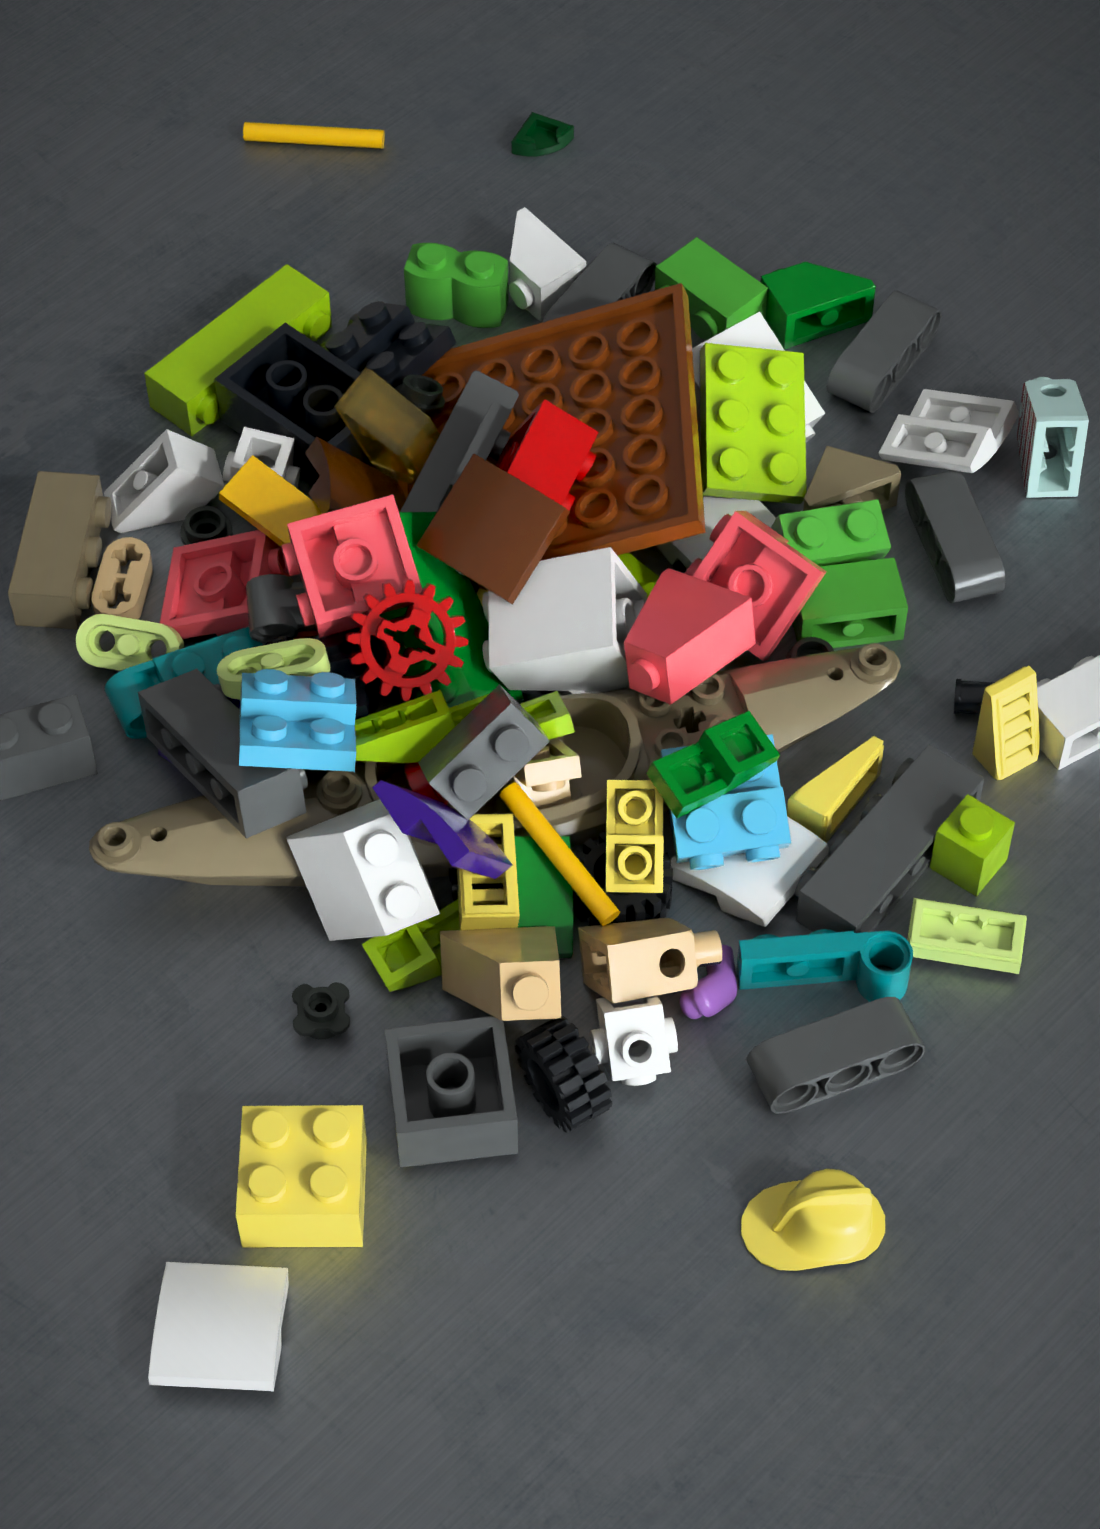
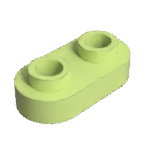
(132, 641)
(292, 657)

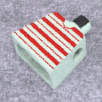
(1054, 416)

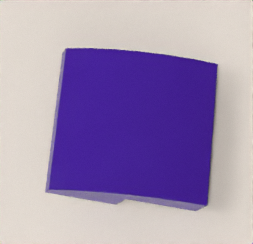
(433, 821)

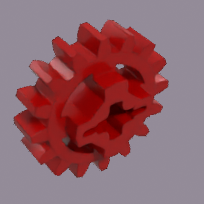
(395, 663)

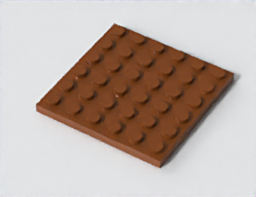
(629, 379)

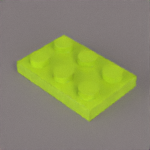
(752, 423)

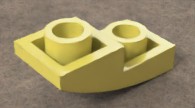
(634, 837)

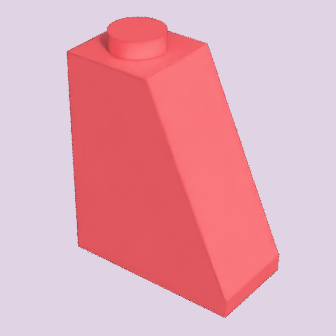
(685, 635)

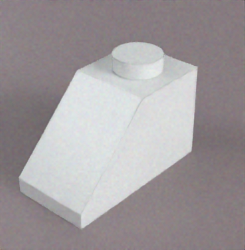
(540, 265)
(164, 483)

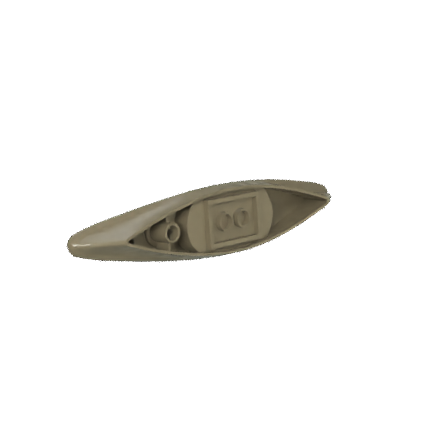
(613, 735)

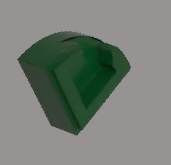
(541, 136)

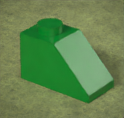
(815, 302)

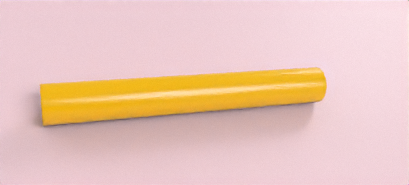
(313, 135)
(559, 854)

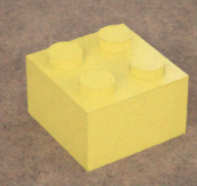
(301, 1176)

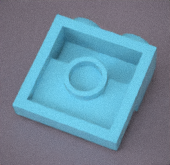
(297, 721)
(742, 821)

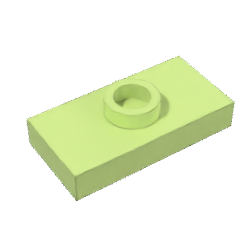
(967, 935)

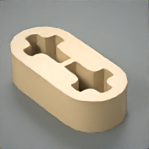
(133, 584)

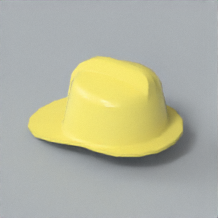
(813, 1222)

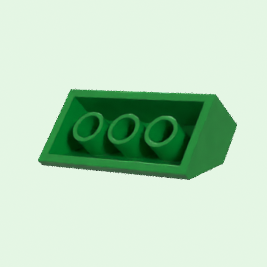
(473, 678)

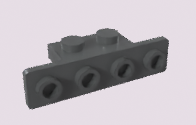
(471, 429)

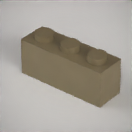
(59, 550)

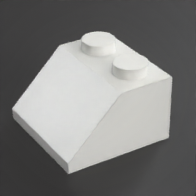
(363, 874)

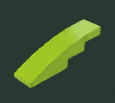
(417, 726)

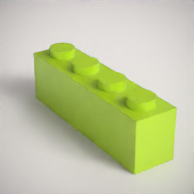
(183, 381)

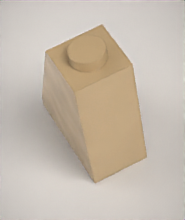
(504, 971)

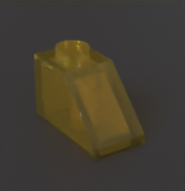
(388, 427)

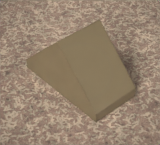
(852, 478)

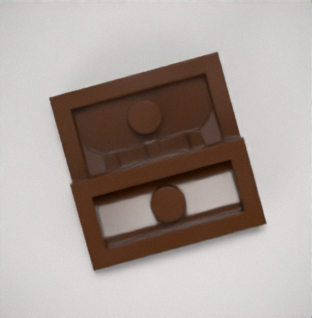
(347, 480)
(493, 528)

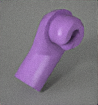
(712, 991)

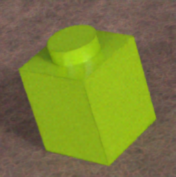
(972, 845)

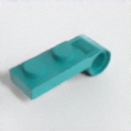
(205, 656)
(826, 958)

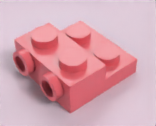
(345, 558)
(763, 566)
(210, 580)

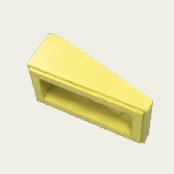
(1008, 724)
(835, 792)
(491, 906)

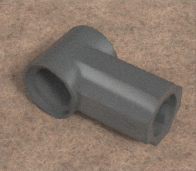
(274, 607)

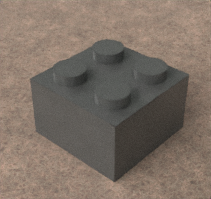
(451, 1091)

